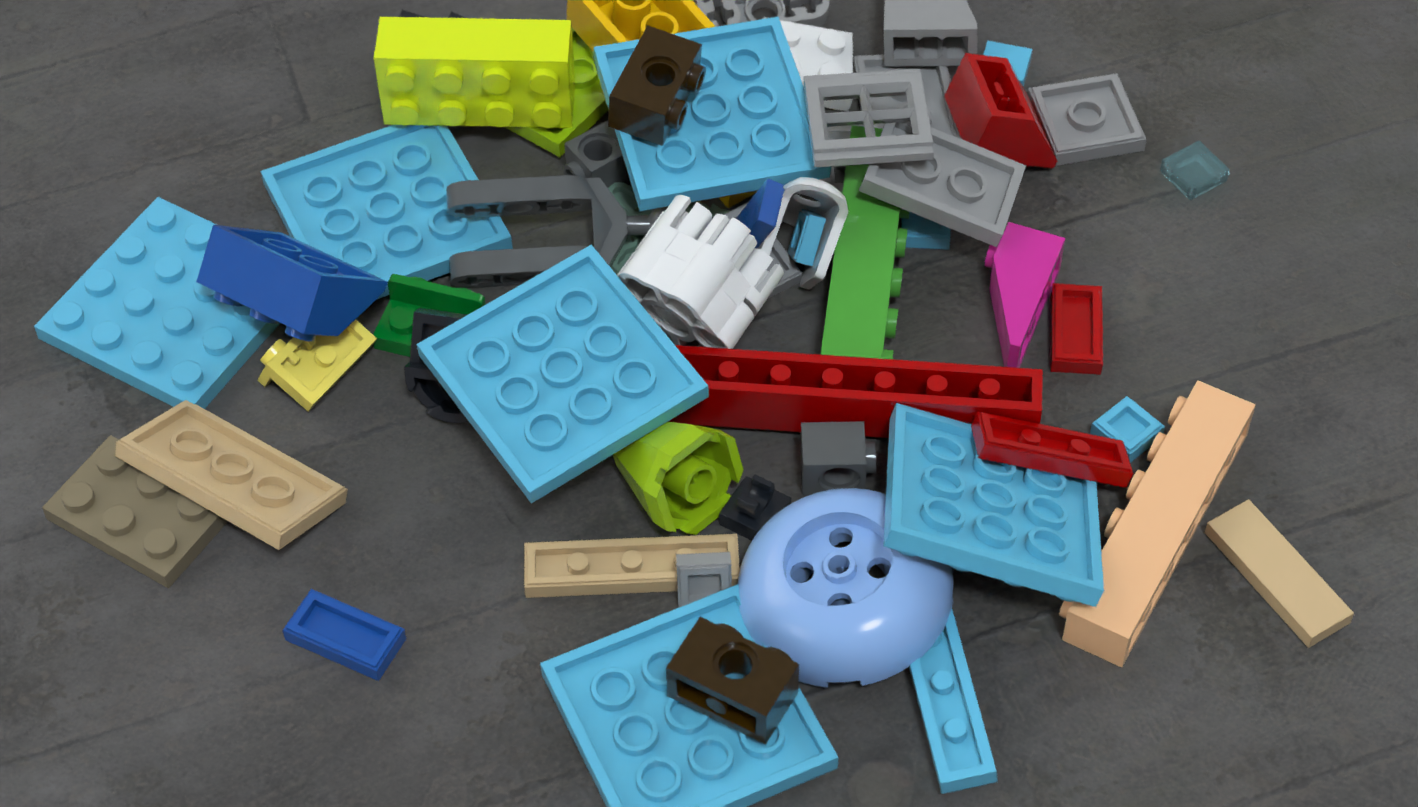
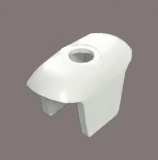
(830, 205)

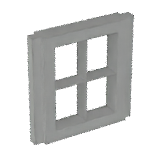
(870, 148)

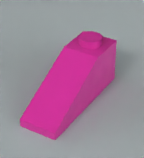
(1020, 285)

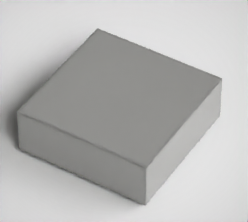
(702, 575)

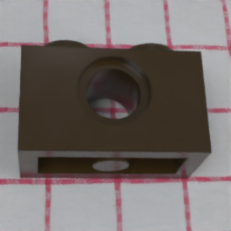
(656, 85)
(746, 704)

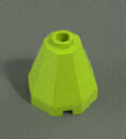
(681, 474)

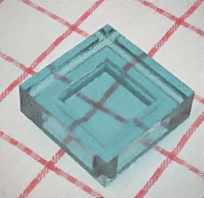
(1194, 170)

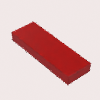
(1051, 449)

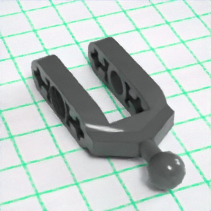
(537, 196)

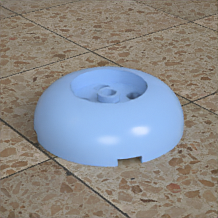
(842, 618)

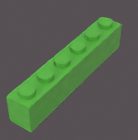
(864, 272)

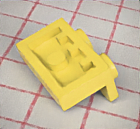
(313, 367)

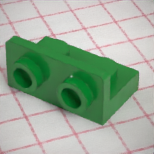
(408, 295)

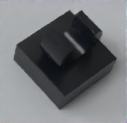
(752, 506)

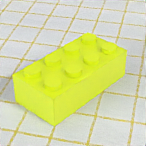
(475, 72)

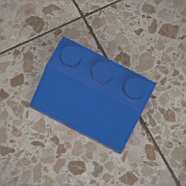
(286, 281)

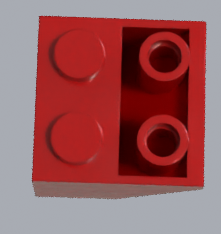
(996, 111)

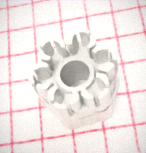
(697, 288)

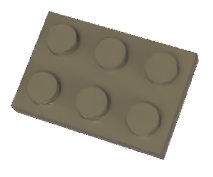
(132, 516)

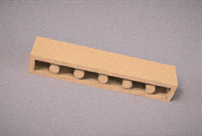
(1159, 519)

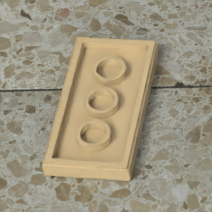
(231, 473)

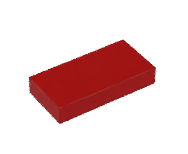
(1076, 329)

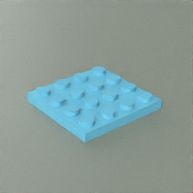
(738, 127)
(383, 202)
(148, 316)
(562, 372)
(988, 514)
(659, 751)

